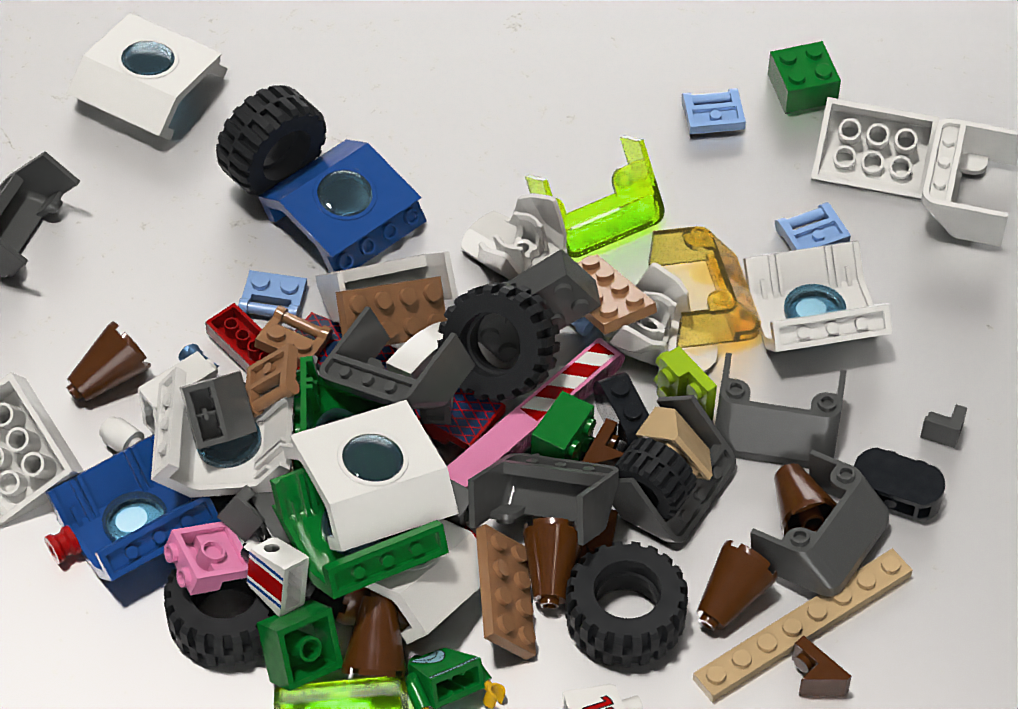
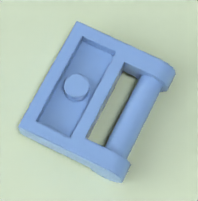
(713, 112)
(824, 232)
(272, 289)

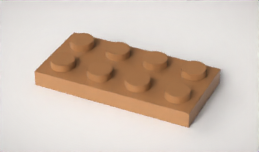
(619, 298)
(400, 306)
(505, 592)

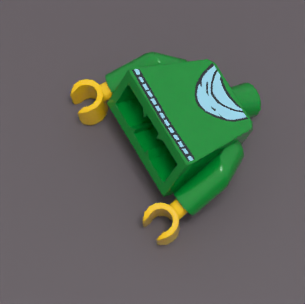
(448, 676)

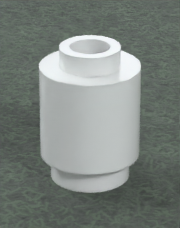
(119, 434)

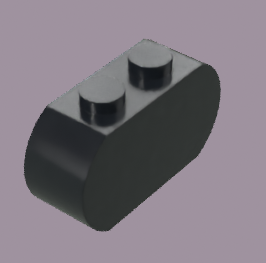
(620, 402)
(903, 484)

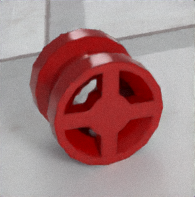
(62, 544)

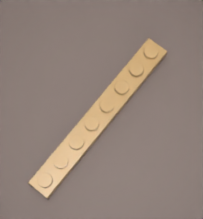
(808, 620)

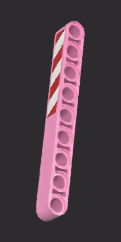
(515, 430)

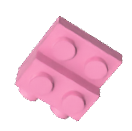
(205, 556)

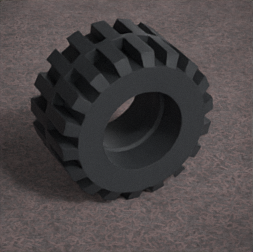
(660, 474)

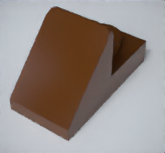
(604, 445)
(823, 674)

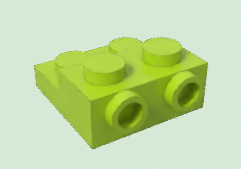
(683, 377)

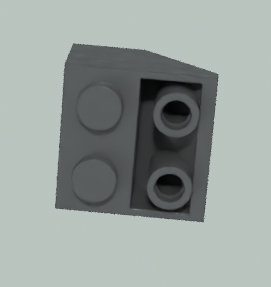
(218, 410)

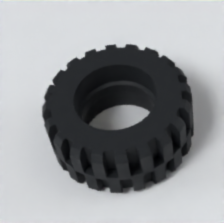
(270, 138)
(534, 332)
(210, 637)
(626, 638)

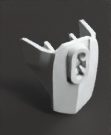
(519, 241)
(659, 331)

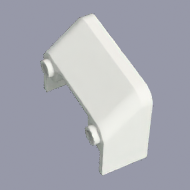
(960, 149)
(385, 273)

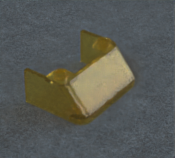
(730, 307)

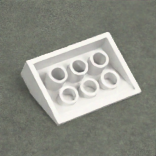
(874, 148)
(31, 450)

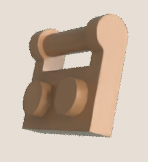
(276, 336)
(268, 372)

